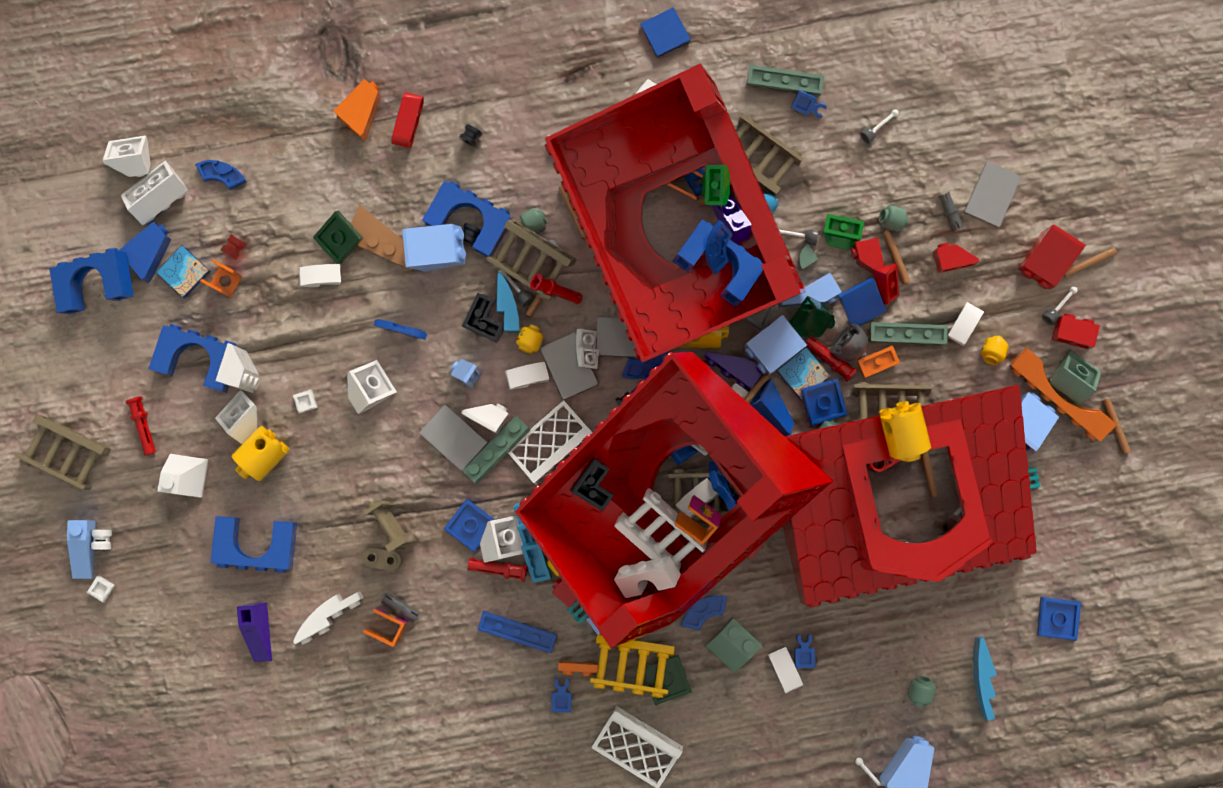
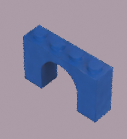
(452, 198)
(744, 266)
(68, 279)
(174, 341)
(227, 550)

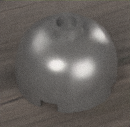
(850, 344)

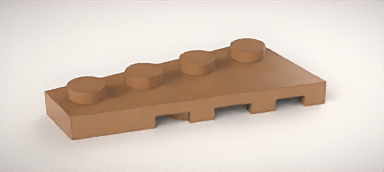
(379, 238)

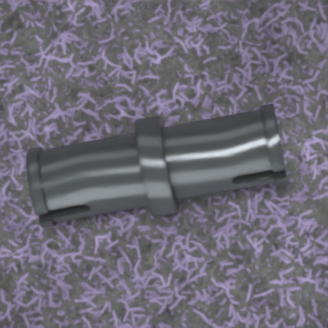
(951, 211)
(400, 607)

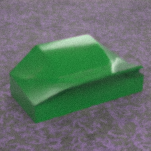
(716, 185)
(842, 231)

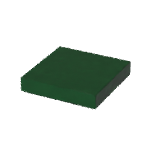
(338, 237)
(674, 679)

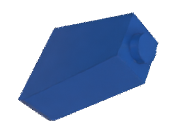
(147, 250)
(772, 408)

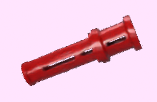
(549, 287)
(824, 353)
(139, 416)
(506, 570)

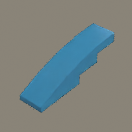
(533, 555)
(983, 672)

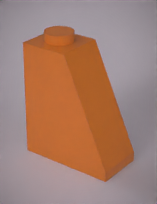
(359, 108)

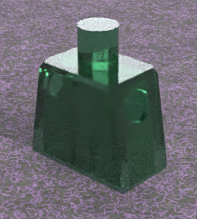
(812, 318)

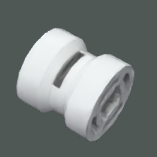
(101, 535)

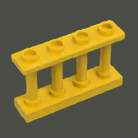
(643, 649)

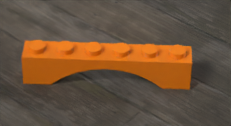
(1093, 420)

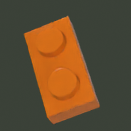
(878, 361)
(570, 667)

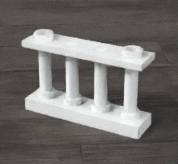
(642, 538)

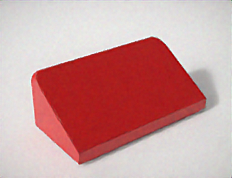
(887, 282)

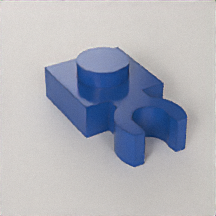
(806, 102)
(804, 655)
(561, 699)

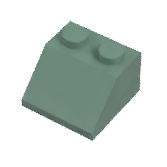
(1075, 378)
(733, 645)

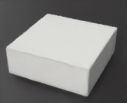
(305, 401)
(101, 589)

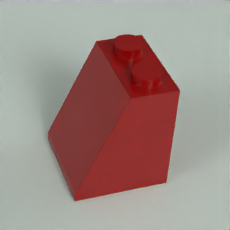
(1051, 257)

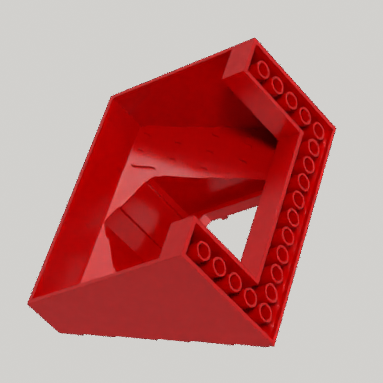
(635, 149)
(669, 410)
(838, 535)

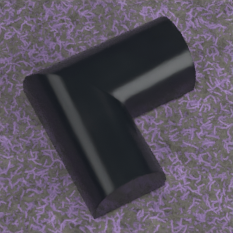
(478, 320)
(588, 486)

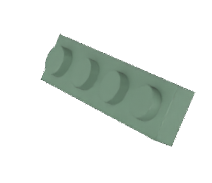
(785, 80)
(908, 333)
(496, 450)

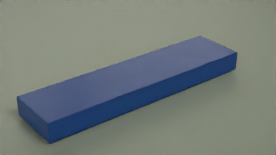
(517, 631)

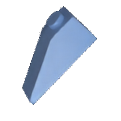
(822, 290)
(465, 372)
(79, 548)

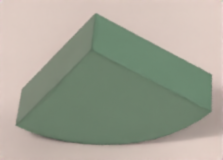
(807, 257)

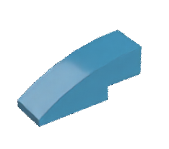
(507, 306)

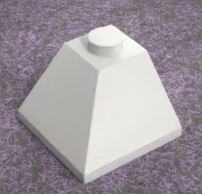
(128, 156)
(368, 386)
(489, 416)
(239, 417)
(183, 475)
(501, 539)

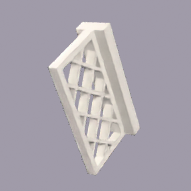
(549, 464)
(644, 732)

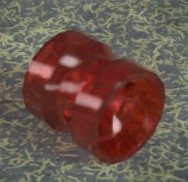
(233, 247)

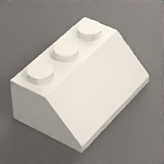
(154, 193)
(238, 370)

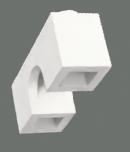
(634, 578)

